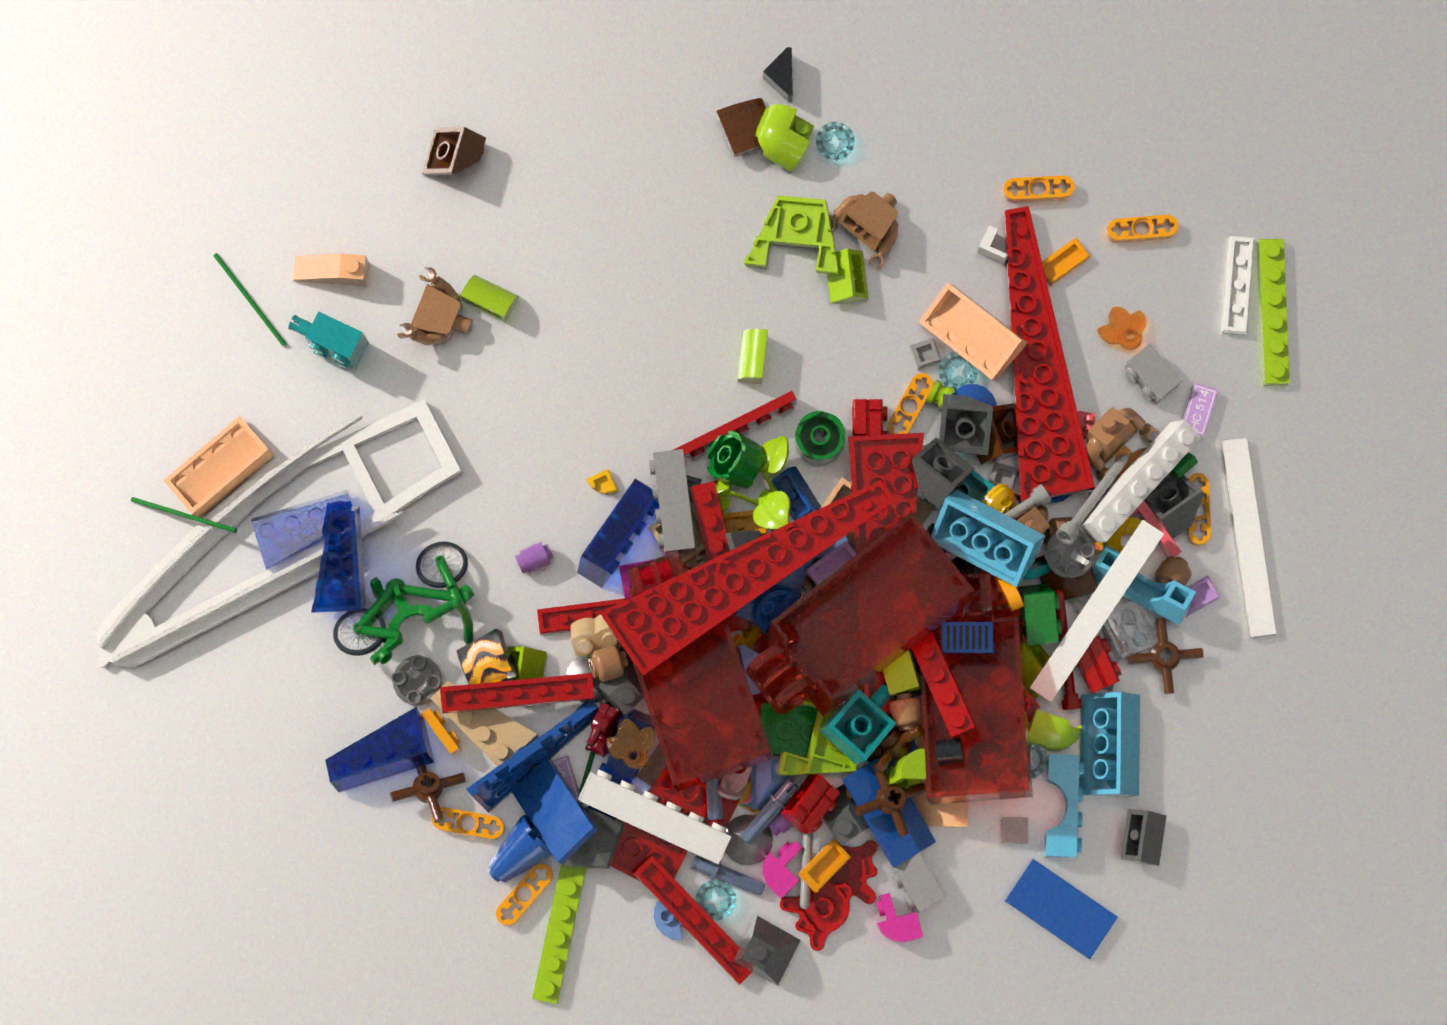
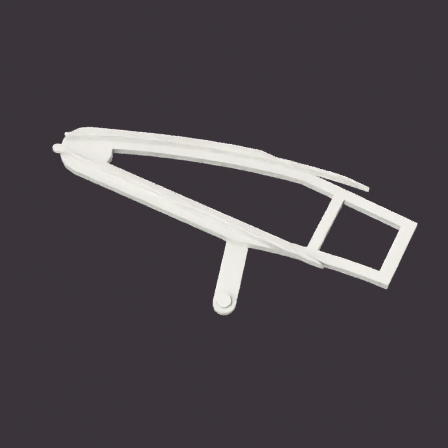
(132, 638)

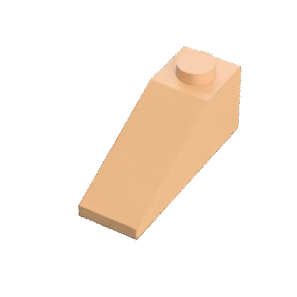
(332, 269)

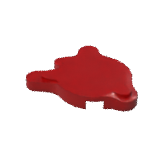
(858, 869)
(826, 912)

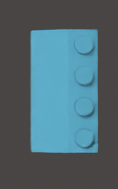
(986, 537)
(1110, 744)

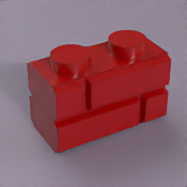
(868, 417)
(1097, 667)
(811, 804)

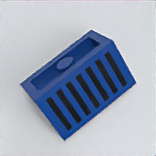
(968, 637)

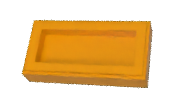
(1064, 261)
(824, 865)

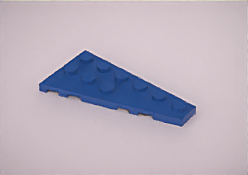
(499, 782)

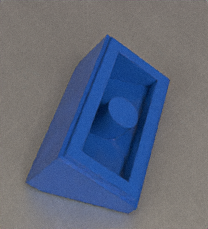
(801, 497)

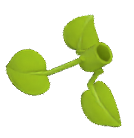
(772, 505)

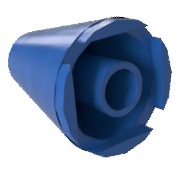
(518, 852)

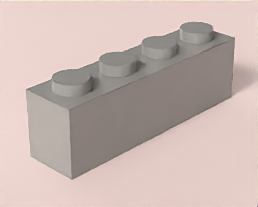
(673, 502)

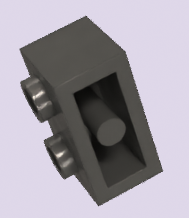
(1143, 837)

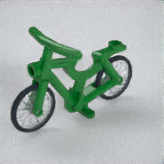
(436, 566)

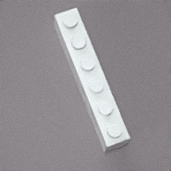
(1139, 480)
(654, 817)

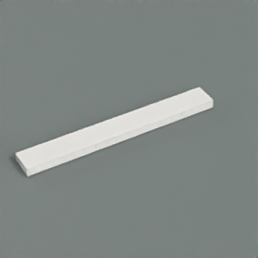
(1248, 538)
(1096, 610)

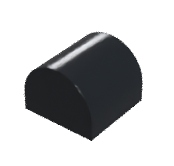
(949, 751)

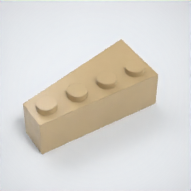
(490, 730)

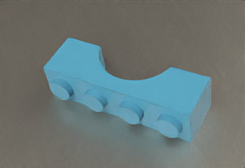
(1166, 599)
(1064, 773)

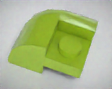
(783, 135)
(1052, 731)

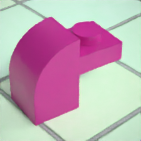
(775, 873)
(897, 928)

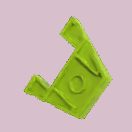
(797, 223)
(822, 755)

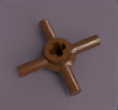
(1170, 648)
(894, 746)
(429, 795)
(894, 807)

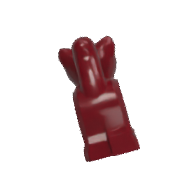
(603, 727)

